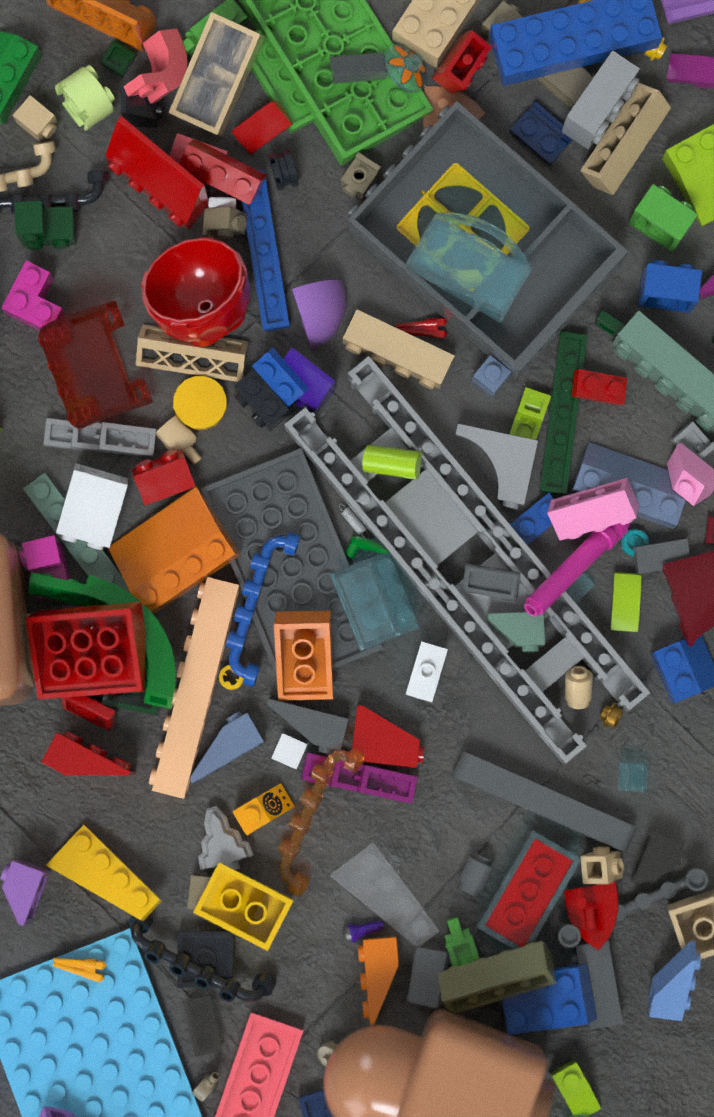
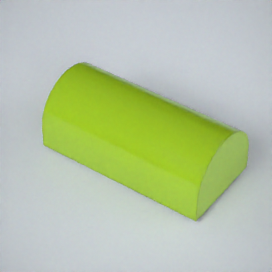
(392, 461)

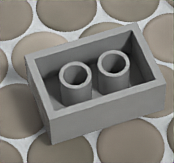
(601, 101)

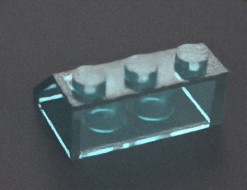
(374, 601)

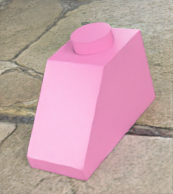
(690, 475)

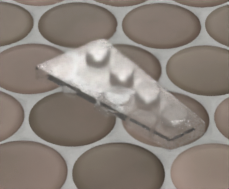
(382, 890)

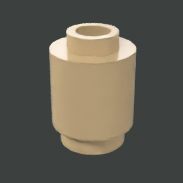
(578, 687)

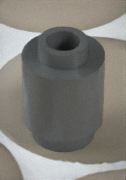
(475, 874)

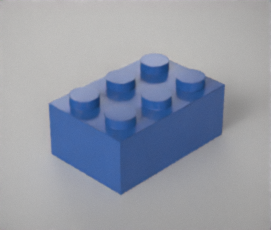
(553, 1006)

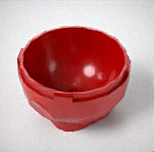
(197, 291)

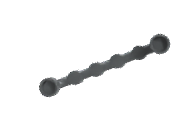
(694, 879)

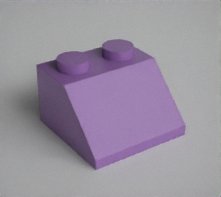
(24, 888)

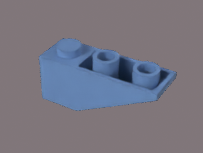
(671, 985)

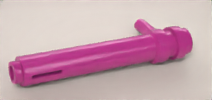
(573, 568)

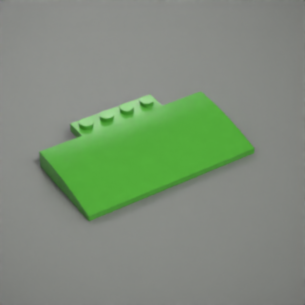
(297, 72)

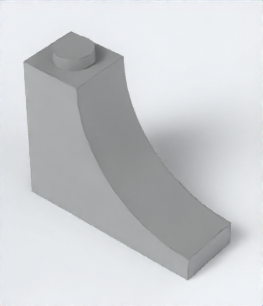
(512, 460)

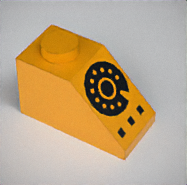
(263, 809)

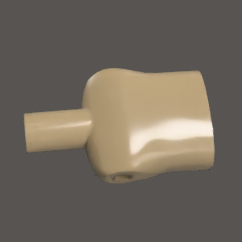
(179, 437)

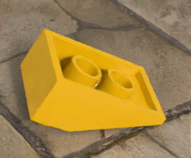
(243, 906)

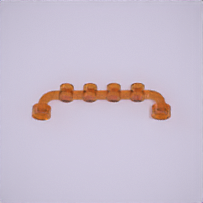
(302, 823)

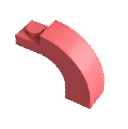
(168, 66)

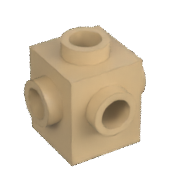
(602, 866)

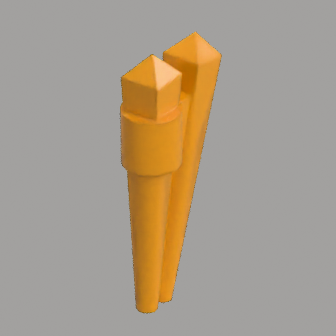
(82, 967)

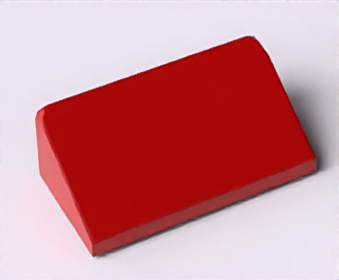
(262, 127)

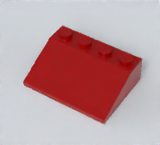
(156, 175)
(87, 650)

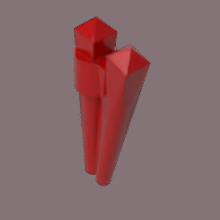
(424, 328)

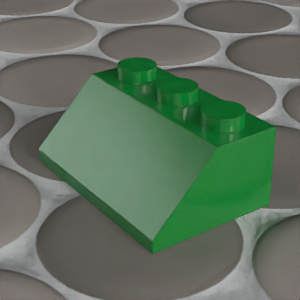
(17, 65)

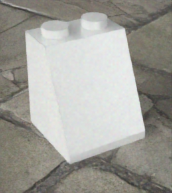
(92, 506)

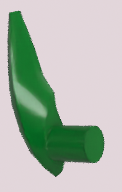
(365, 544)

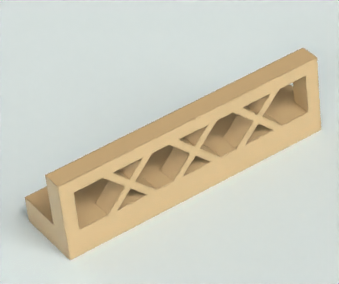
(223, 350)

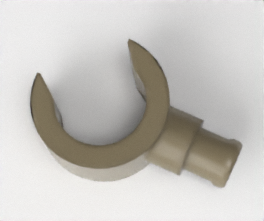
(206, 1086)

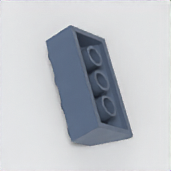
(649, 483)

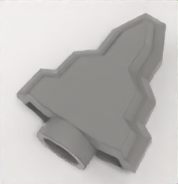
(221, 842)

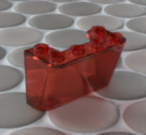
(89, 367)

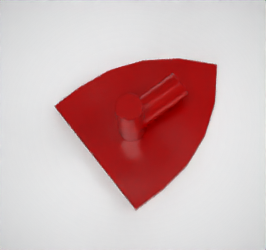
(593, 911)

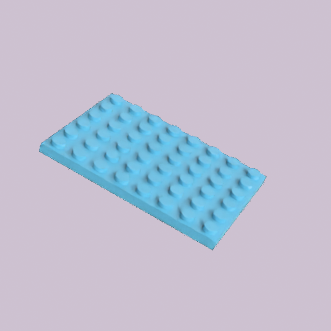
(92, 1042)

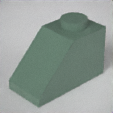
(520, 629)

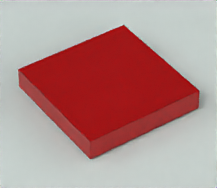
(90, 711)

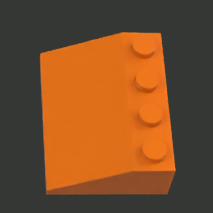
(112, 17)
(173, 551)

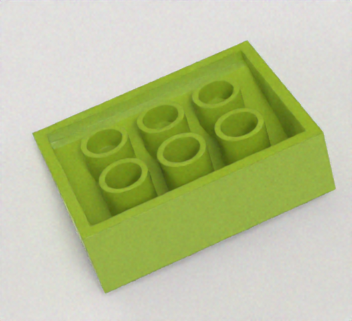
(693, 172)

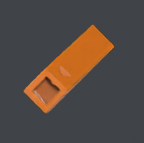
(380, 966)

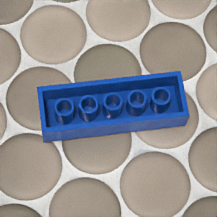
(573, 37)

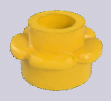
(656, 53)

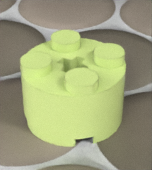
(85, 97)

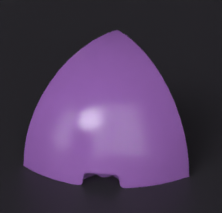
(321, 309)

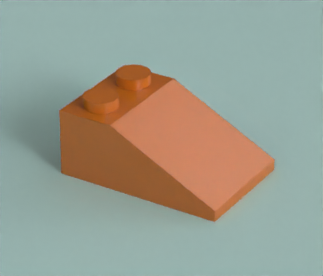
(304, 655)

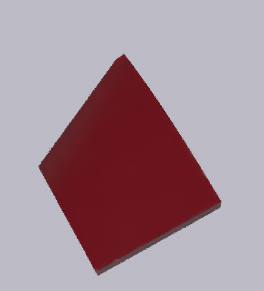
(692, 593)

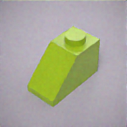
(575, 1089)

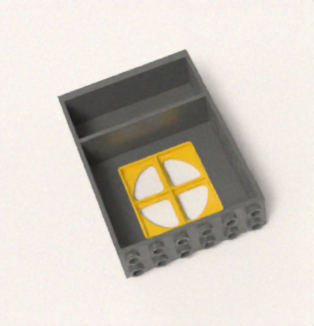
(561, 242)

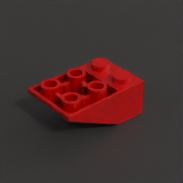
(73, 758)

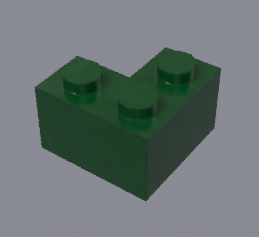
(44, 226)

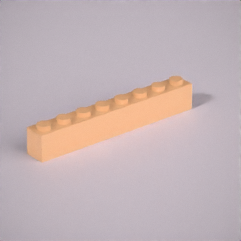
(195, 688)

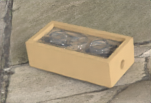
(216, 74)

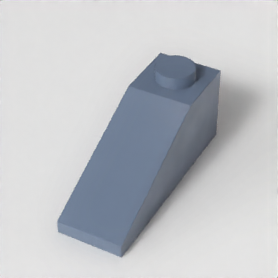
(232, 742)

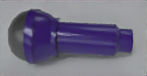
(353, 932)

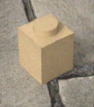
(36, 119)

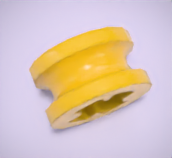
(227, 685)

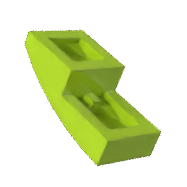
(530, 414)
(625, 601)

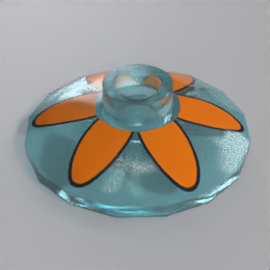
(405, 68)

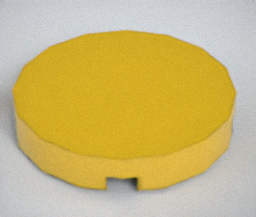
(200, 402)

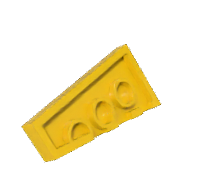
(99, 870)

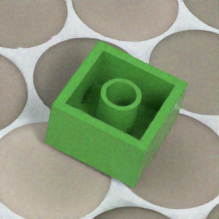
(663, 217)

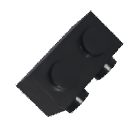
(262, 401)

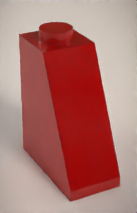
(384, 741)

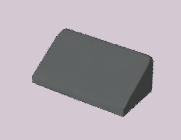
(358, 68)
(424, 980)

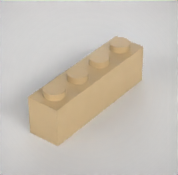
(625, 139)
(397, 349)

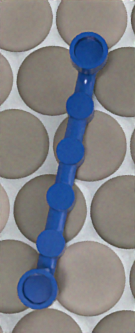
(245, 613)

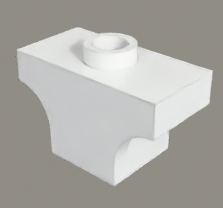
(426, 672)

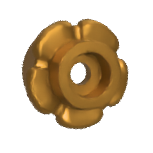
(611, 715)

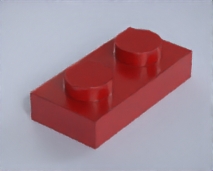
(599, 387)

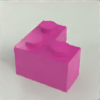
(27, 297)
(45, 556)

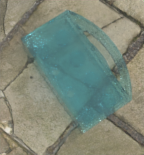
(470, 264)

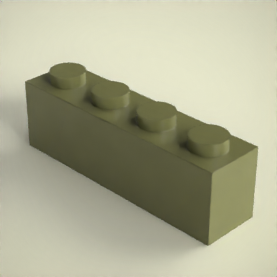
(497, 977)

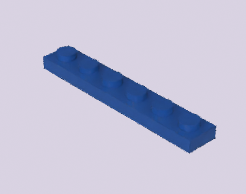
(266, 262)

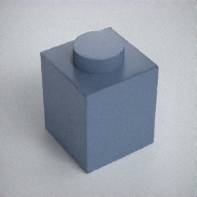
(491, 376)

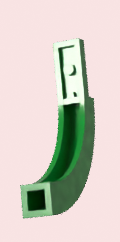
(97, 592)

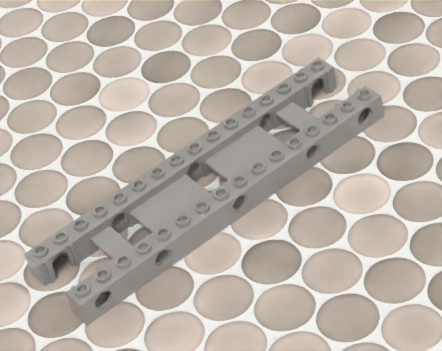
(435, 519)

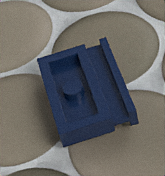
(541, 133)

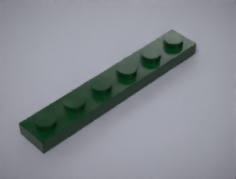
(562, 415)

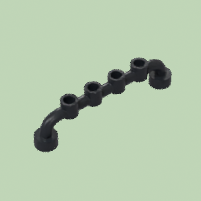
(96, 178)
(205, 976)

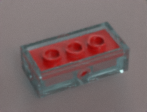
(528, 891)

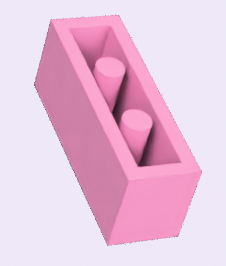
(593, 509)

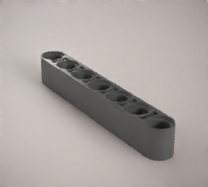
(544, 802)

